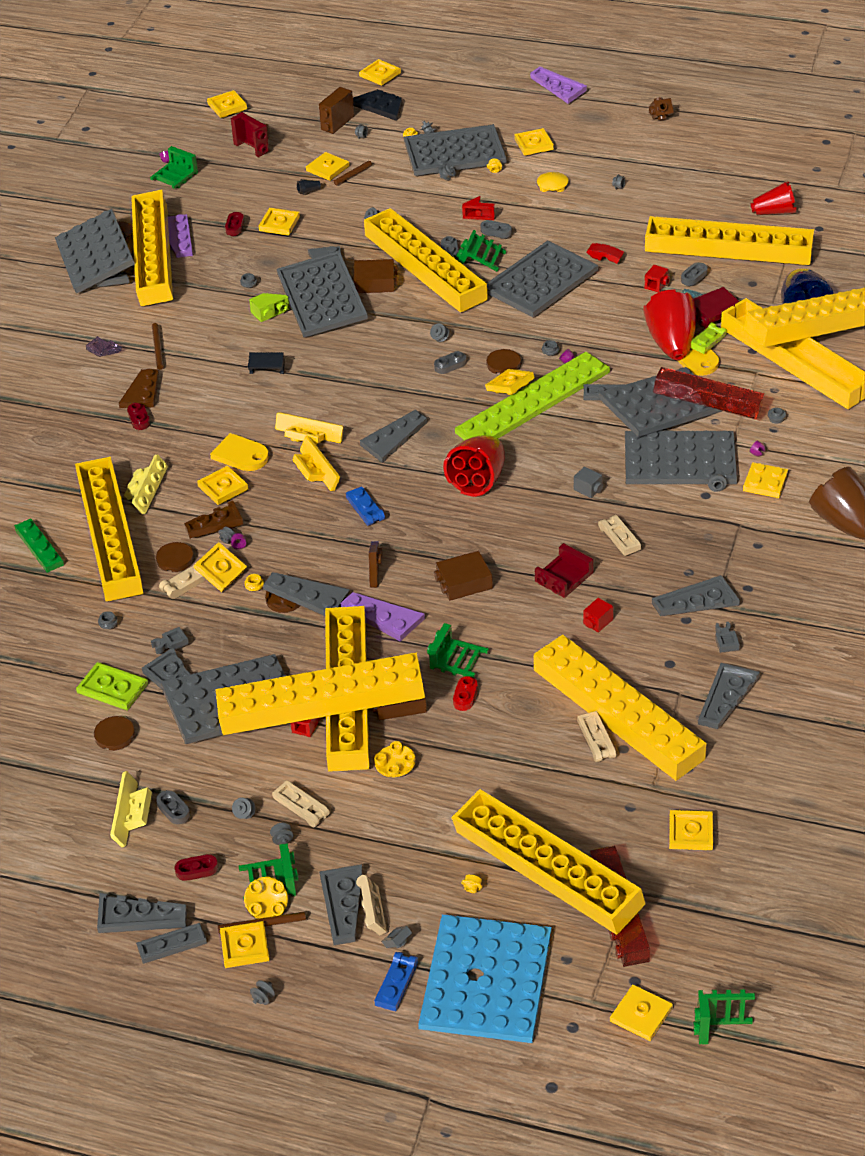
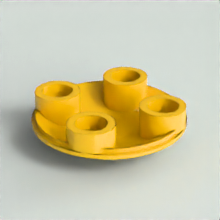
(552, 181)
(395, 760)
(265, 898)

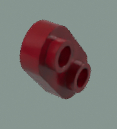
(234, 223)
(138, 416)
(196, 867)

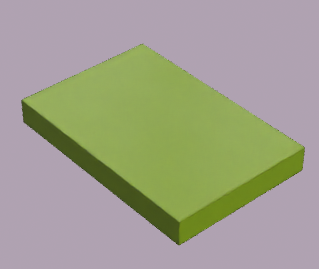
(112, 686)

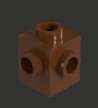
(661, 108)

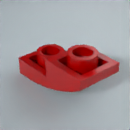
(599, 250)

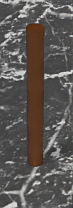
(157, 346)
(269, 921)

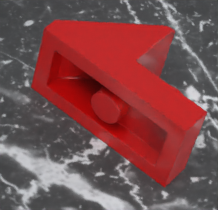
(479, 211)

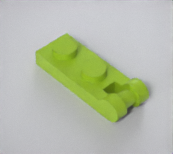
(708, 338)

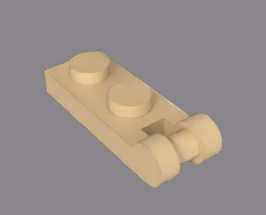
(620, 535)
(182, 583)
(596, 736)
(300, 803)
(372, 905)

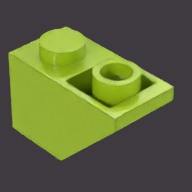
(268, 305)

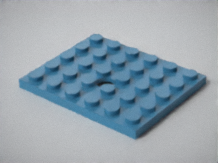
(501, 1001)

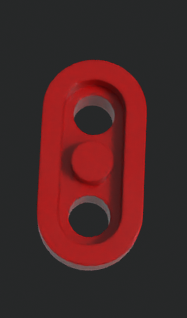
(465, 693)

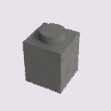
(588, 482)

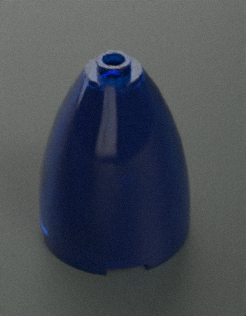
(804, 285)

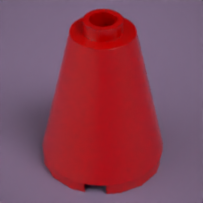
(775, 201)

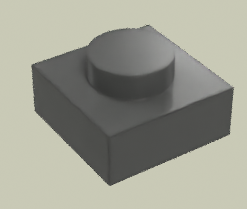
(397, 937)

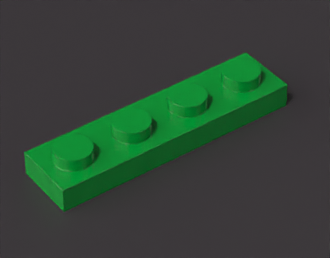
(39, 545)

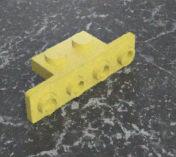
(145, 484)
(130, 810)

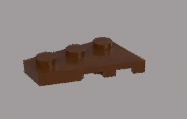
(142, 389)
(212, 523)

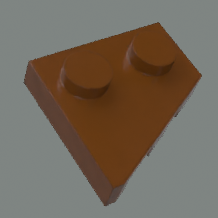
(375, 557)

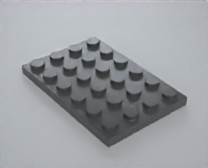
(458, 147)
(94, 250)
(540, 278)
(321, 294)
(648, 411)
(679, 457)
(194, 695)

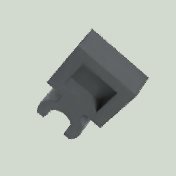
(171, 639)
(726, 639)

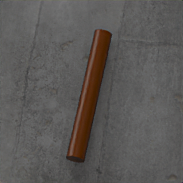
(355, 171)

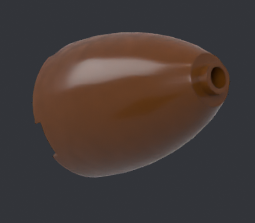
(842, 502)

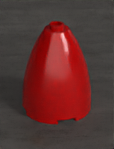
(671, 322)
(475, 460)

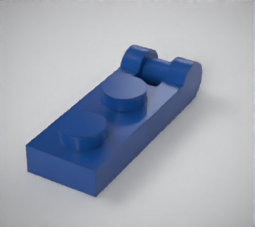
(365, 506)
(396, 982)

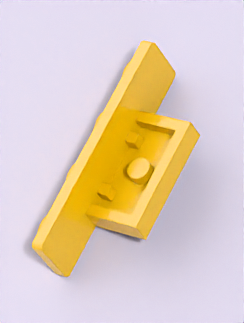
(299, 427)
(315, 465)

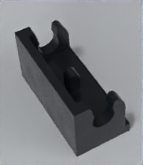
(266, 360)

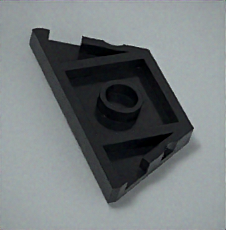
(379, 103)

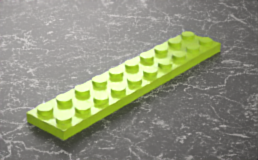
(534, 398)

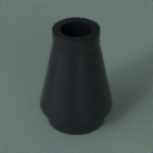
(306, 186)

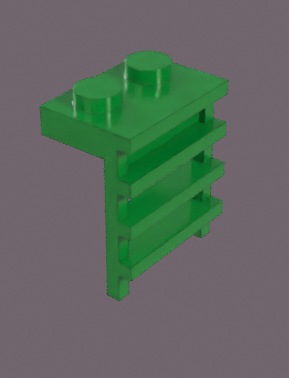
(179, 169)
(471, 248)
(444, 648)
(282, 869)
(707, 1008)

